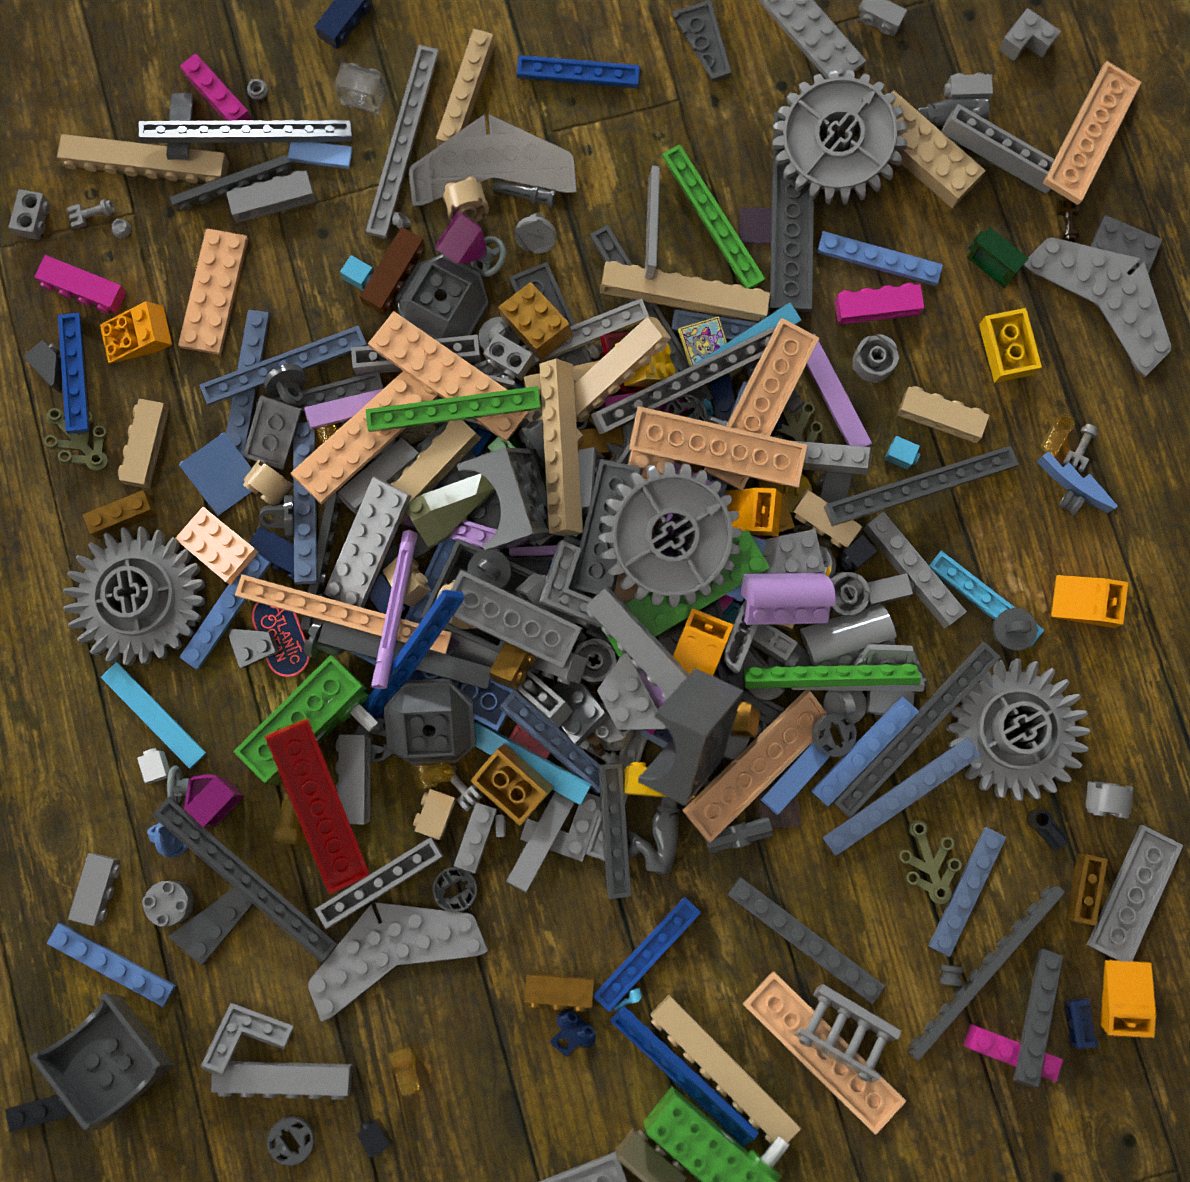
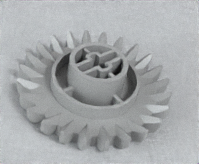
(836, 109)
(705, 526)
(155, 613)
(1052, 731)

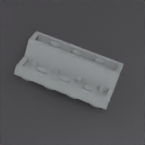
(847, 636)

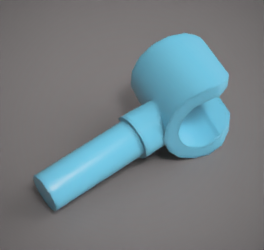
(634, 996)

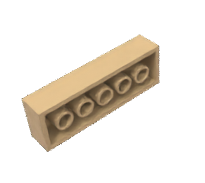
(935, 157)

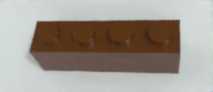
(392, 271)

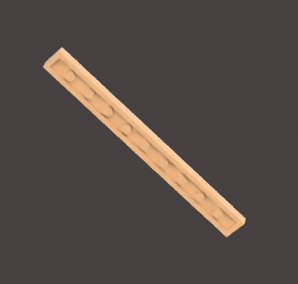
(328, 610)

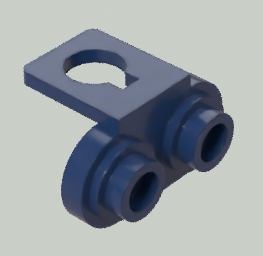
(574, 1030)

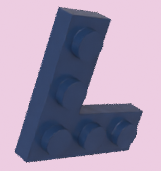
(724, 399)

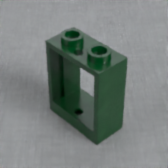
(996, 256)

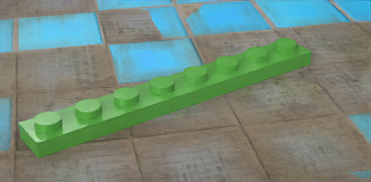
(713, 217)
(453, 409)
(831, 676)

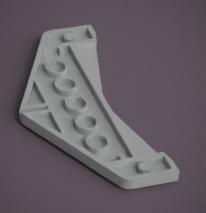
(502, 154)
(1123, 298)
(375, 948)

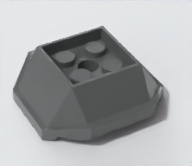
(456, 314)
(435, 704)

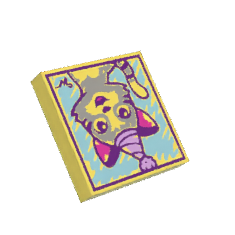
(701, 339)

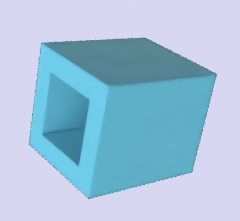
(356, 272)
(902, 453)

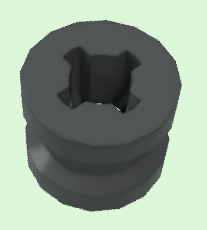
(1071, 502)
(951, 975)

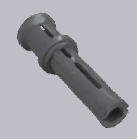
(533, 194)

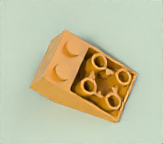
(136, 333)
(757, 509)
(1090, 600)
(702, 642)
(1128, 999)

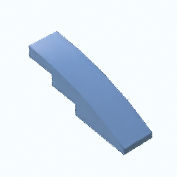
(1072, 480)
(794, 779)

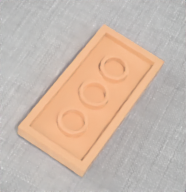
(216, 545)

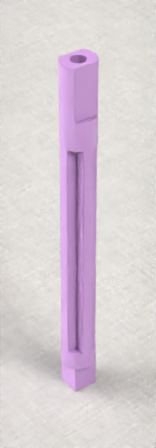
(394, 610)

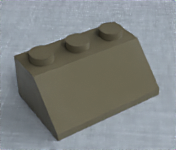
(647, 1161)

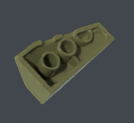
(443, 509)

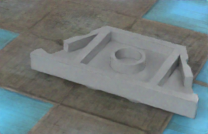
(889, 654)
(628, 698)

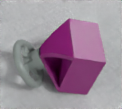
(465, 243)
(207, 796)

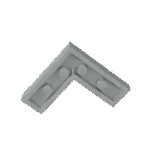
(556, 591)
(576, 841)
(245, 1022)

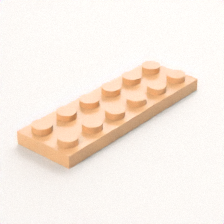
(213, 291)

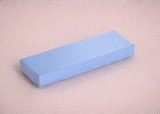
(320, 154)

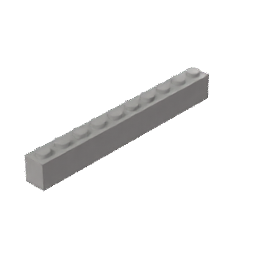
(682, 381)

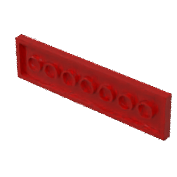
(317, 805)

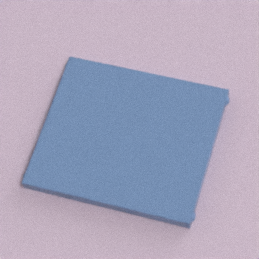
(218, 473)

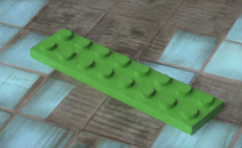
(662, 617)

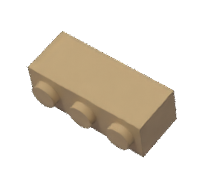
(811, 509)

